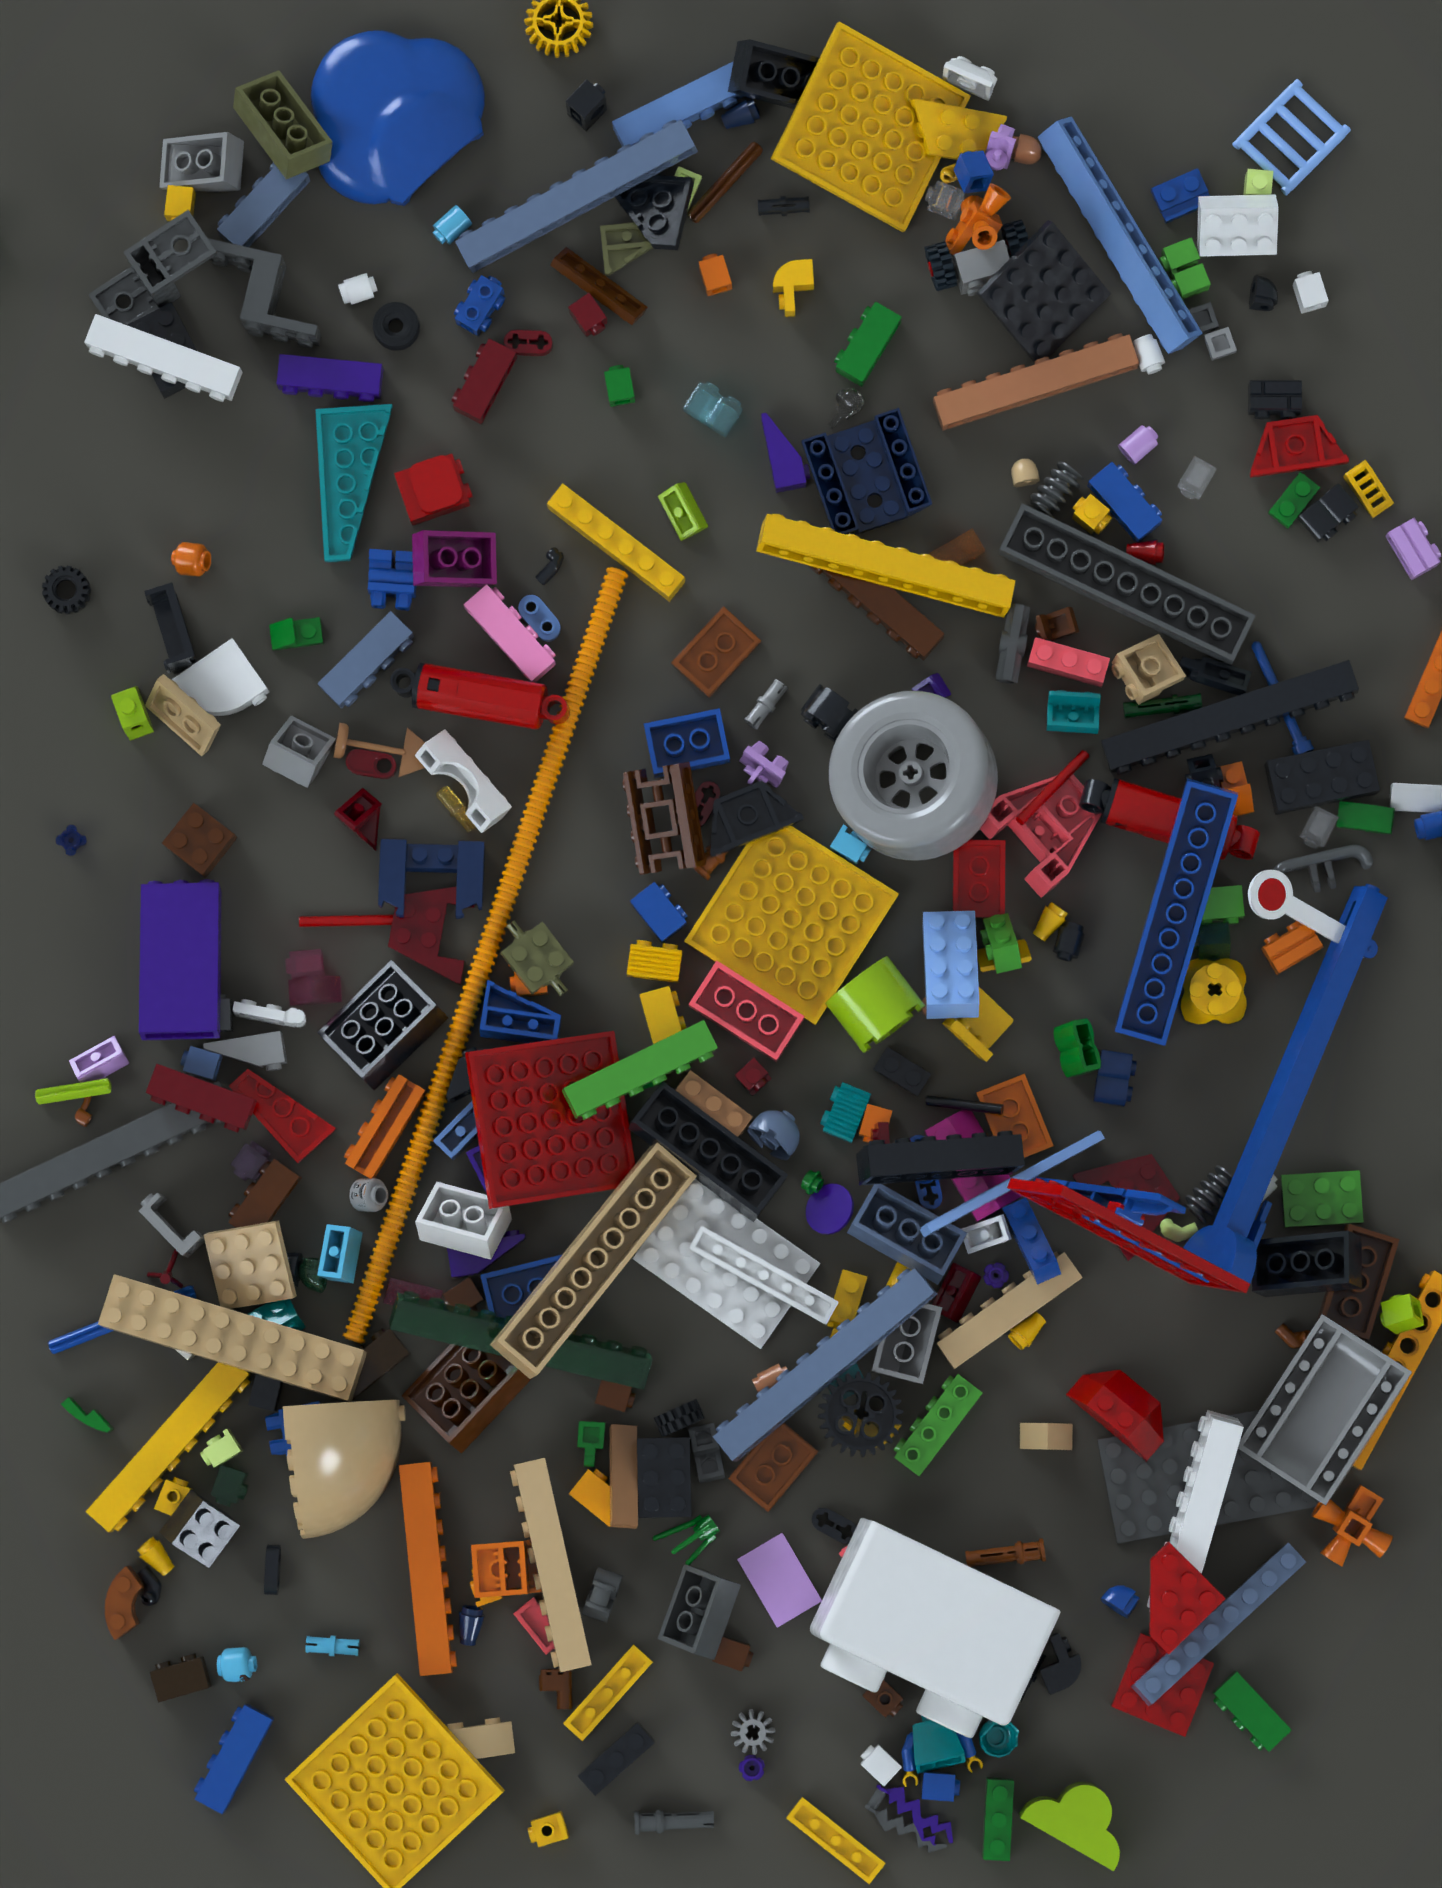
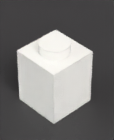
(1310, 291)
(880, 1764)

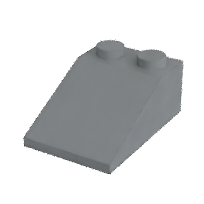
(203, 162)

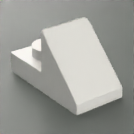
(986, 1234)

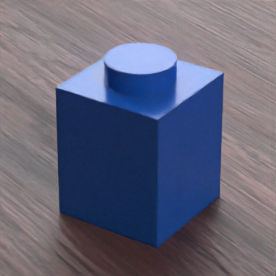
(973, 171)
(939, 1786)

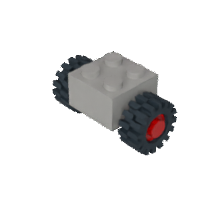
(974, 266)

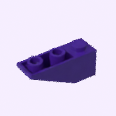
(466, 1264)

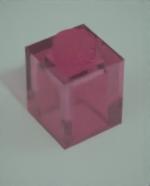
(305, 963)

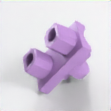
(1000, 147)
(760, 767)

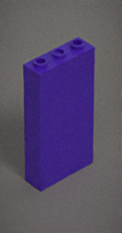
(180, 960)

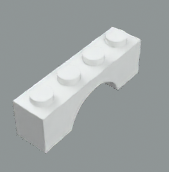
(446, 757)

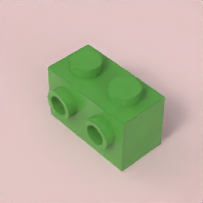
(1001, 943)

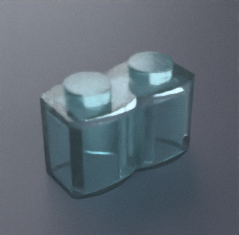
(713, 409)

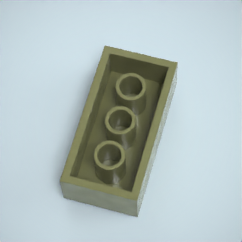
(282, 124)

